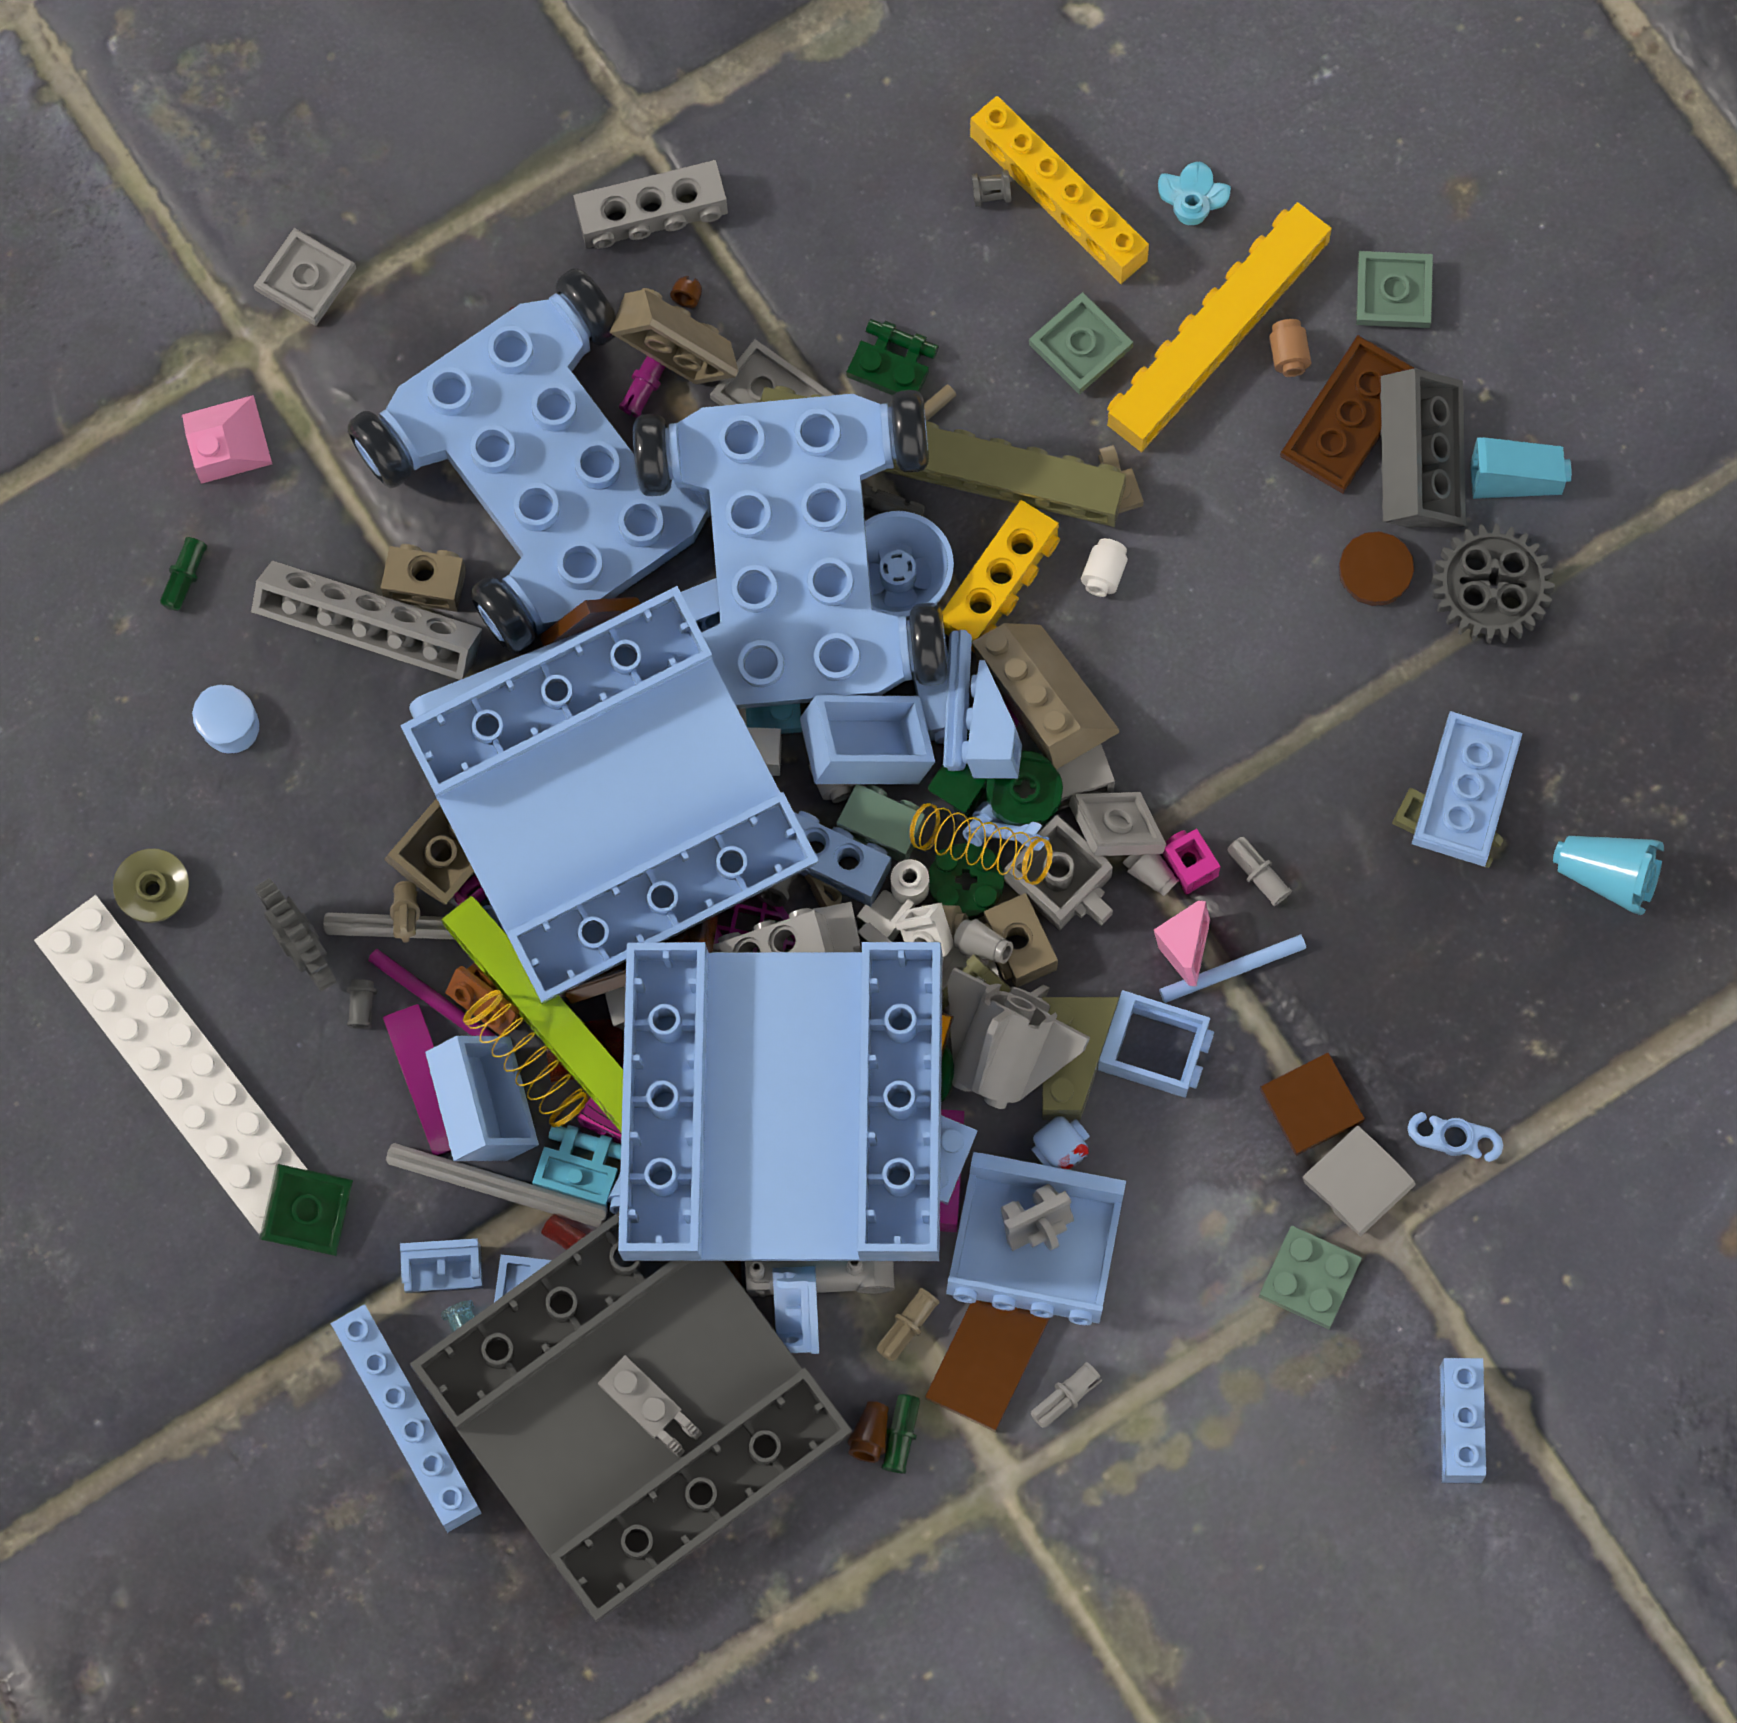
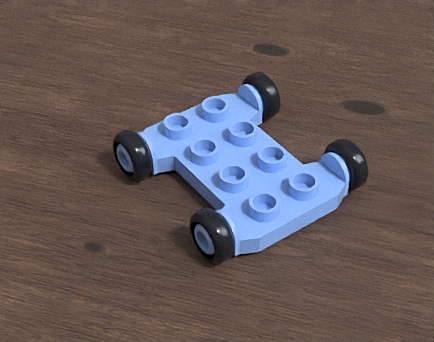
(535, 461)
(796, 541)

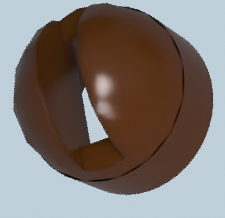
(686, 292)

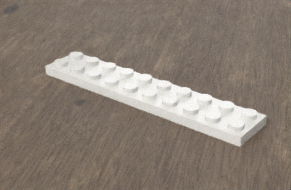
(169, 1055)

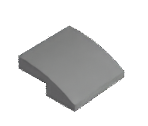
(1359, 1180)

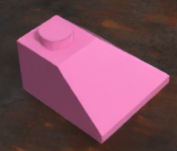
(226, 439)

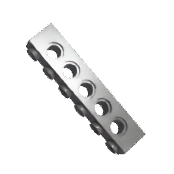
(366, 620)
(806, 925)

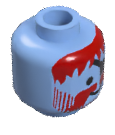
(1061, 1143)

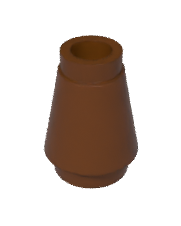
(870, 1433)

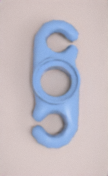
(1473, 1134)

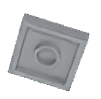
(305, 277)
(1117, 824)

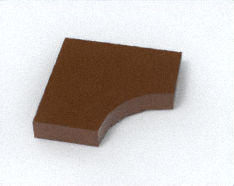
(587, 615)

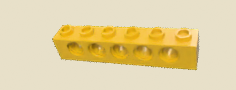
(1059, 189)

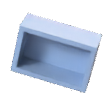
(867, 739)
(479, 1100)

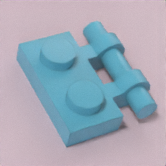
(575, 1175)

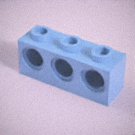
(1462, 1420)

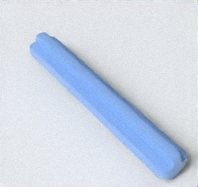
(957, 698)

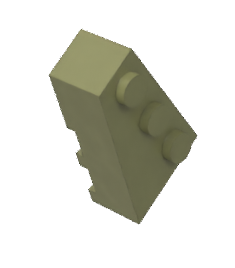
(1069, 1088)

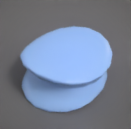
(226, 718)

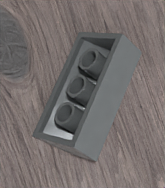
(1422, 449)

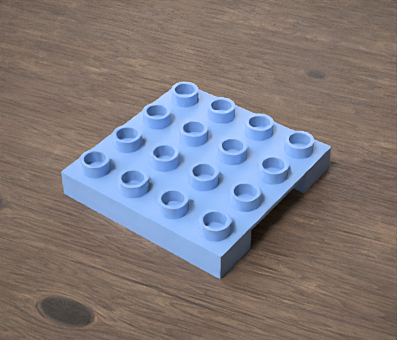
(608, 794)
(781, 1104)

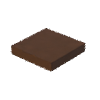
(1312, 1104)

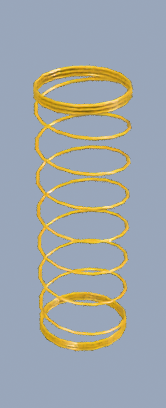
(937, 828)
(468, 1021)

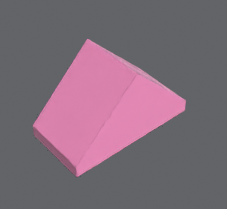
(1184, 940)

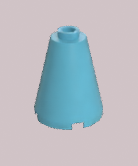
(1612, 867)

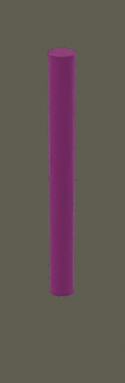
(425, 992)

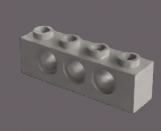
(662, 189)

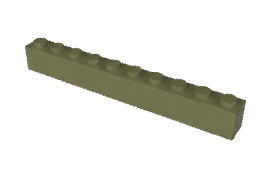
(1011, 472)

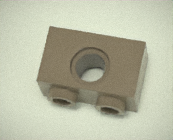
(439, 592)
(1037, 957)

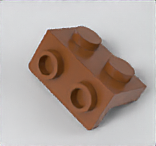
(471, 985)

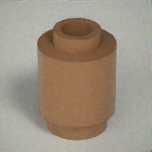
(1290, 347)

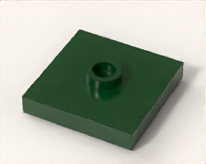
(306, 1209)

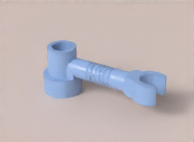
(985, 814)

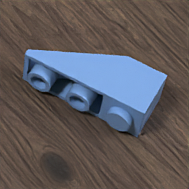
(993, 738)

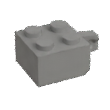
(1072, 881)

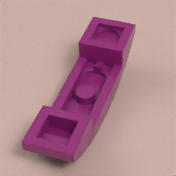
(411, 1041)

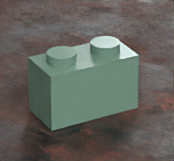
(881, 821)

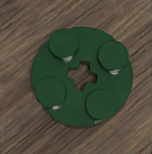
(1036, 807)
(981, 895)

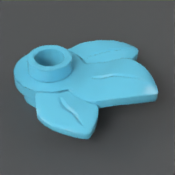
(1193, 188)

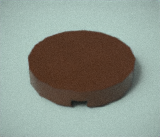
(1376, 568)

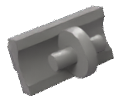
(1039, 1222)

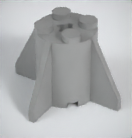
(1005, 1040)

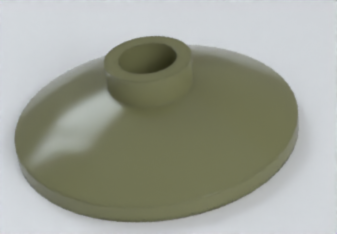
(141, 871)

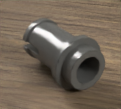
(361, 1003)

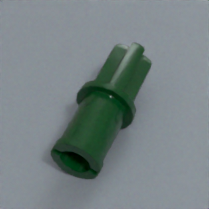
(183, 574)
(901, 1434)

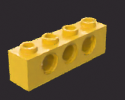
(1022, 526)

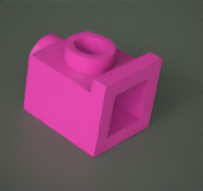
(1194, 846)

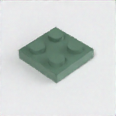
(1394, 289)
(1081, 343)
(1310, 1277)

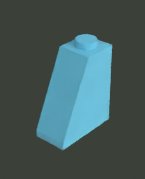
(1517, 469)

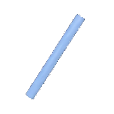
(1234, 968)

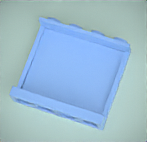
(1046, 1282)

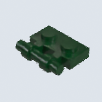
(887, 370)

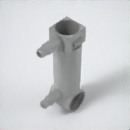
(831, 1276)

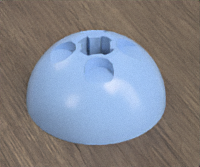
(907, 549)

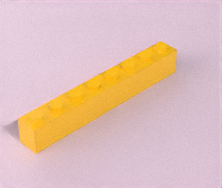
(1218, 326)

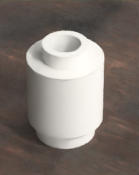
(1104, 567)
(914, 891)

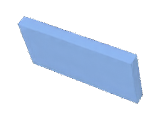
(1467, 788)

